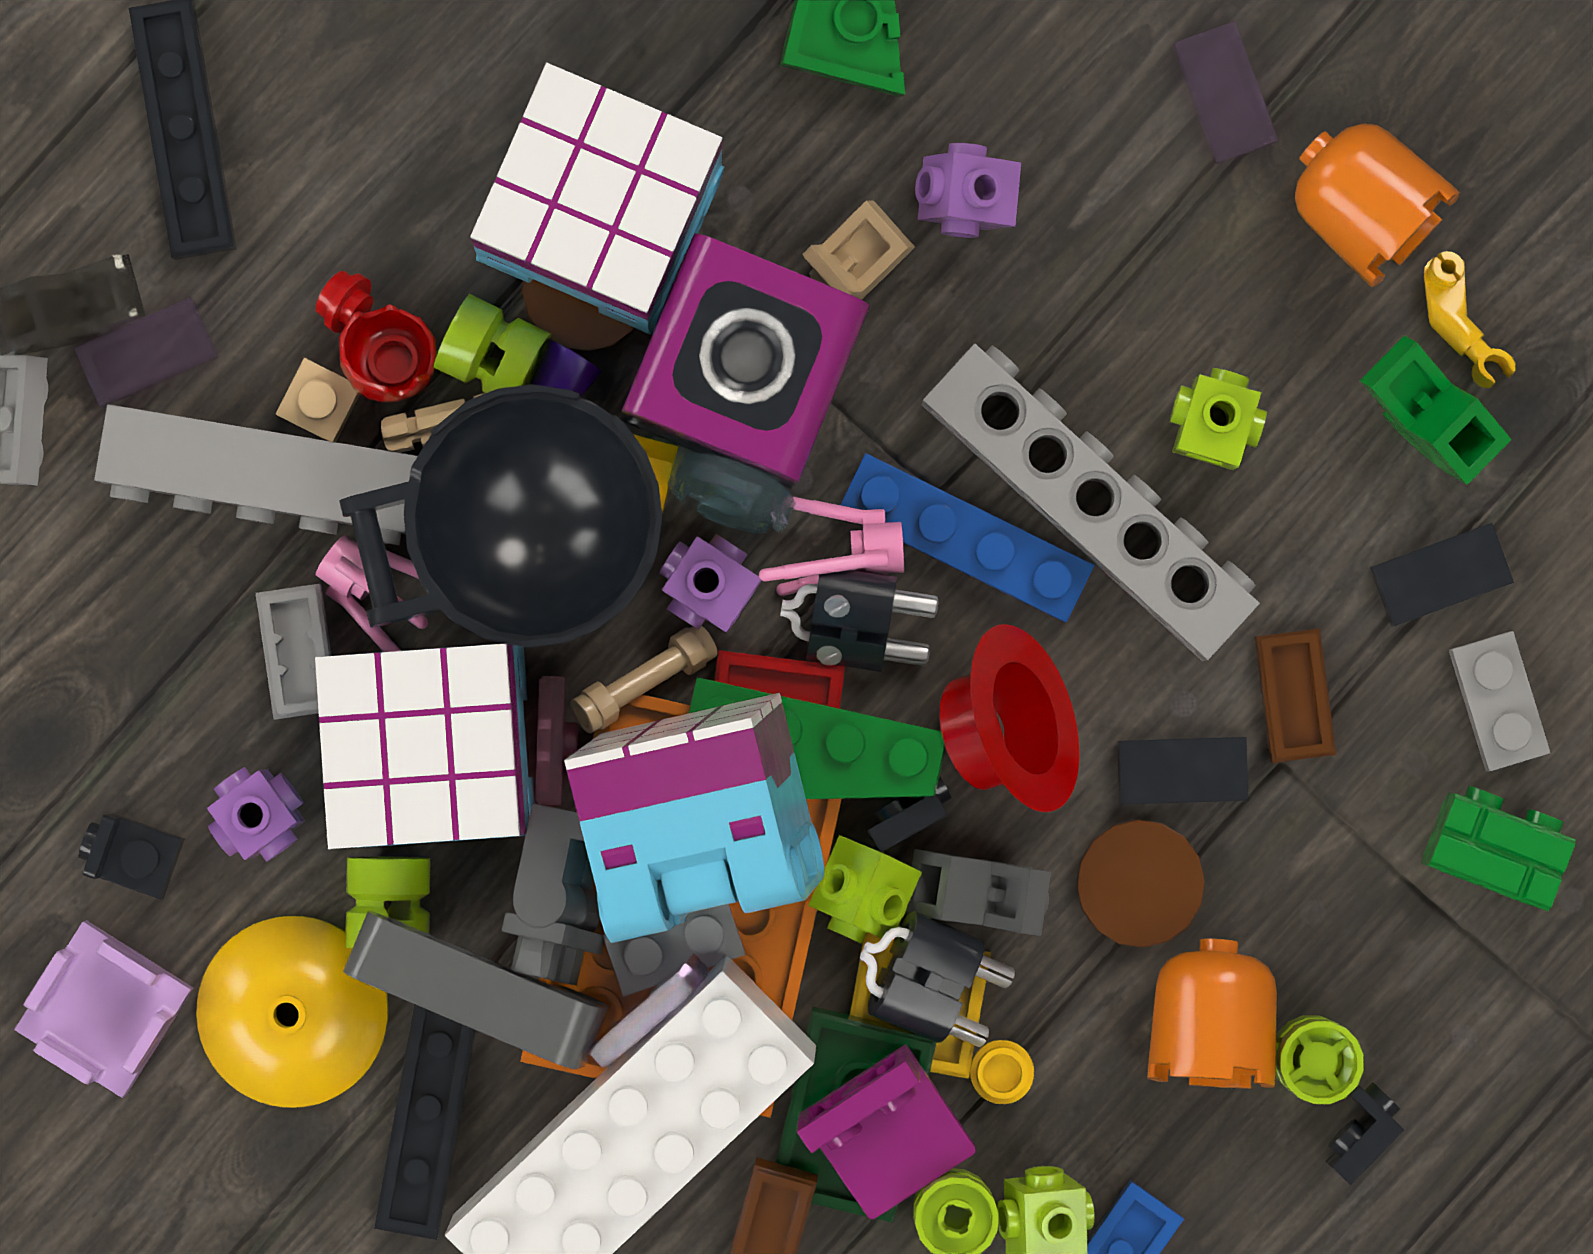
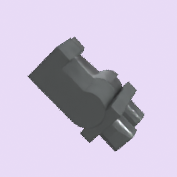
(553, 899)

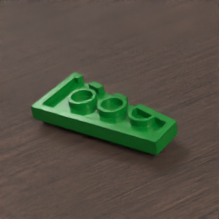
(846, 750)

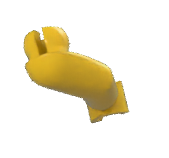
(1448, 317)

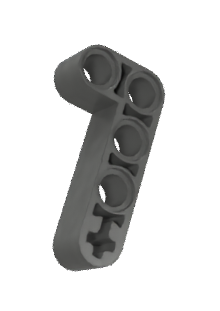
(476, 991)

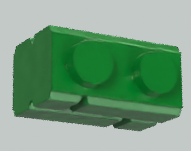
(1498, 849)

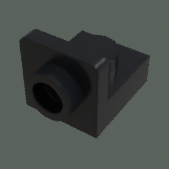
(902, 820)
(130, 854)
(1360, 1144)

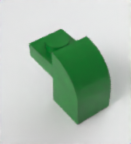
(1433, 413)

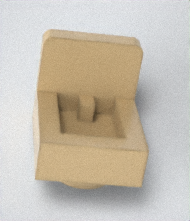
(859, 252)

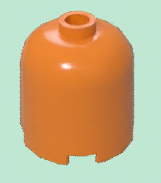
(1369, 197)
(1214, 1019)

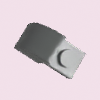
(980, 892)

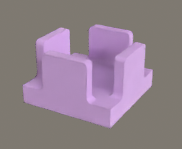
(101, 1009)

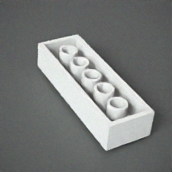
(641, 1126)

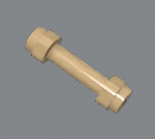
(600, 705)

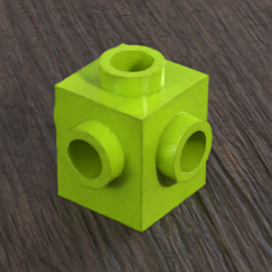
(1200, 436)
(863, 890)
(1045, 1213)

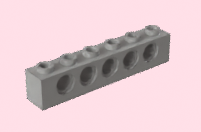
(1198, 625)

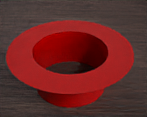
(1040, 738)

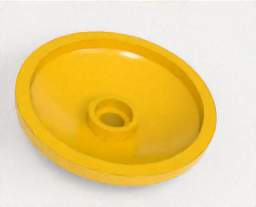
(337, 1024)

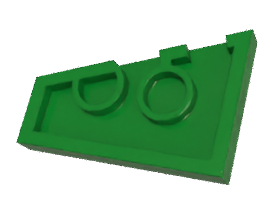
(846, 43)

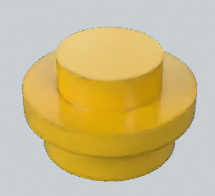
(1002, 1071)

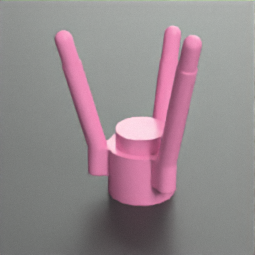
(873, 549)
(346, 577)

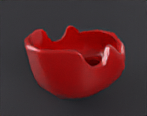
(387, 354)

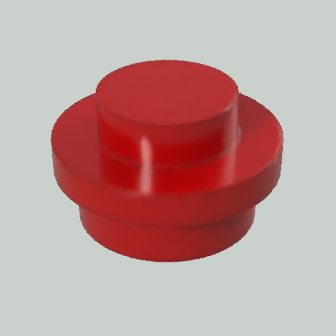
(342, 298)

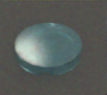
(732, 493)

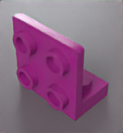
(886, 1132)

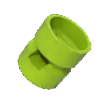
(473, 337)
(383, 879)
(1318, 1059)
(956, 1214)

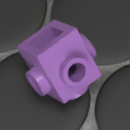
(967, 191)
(727, 600)
(279, 808)

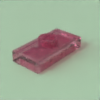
(555, 740)

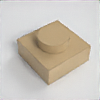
(318, 401)

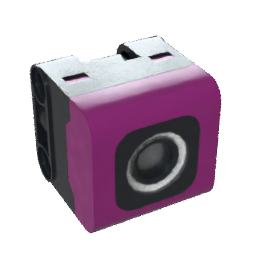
(744, 360)

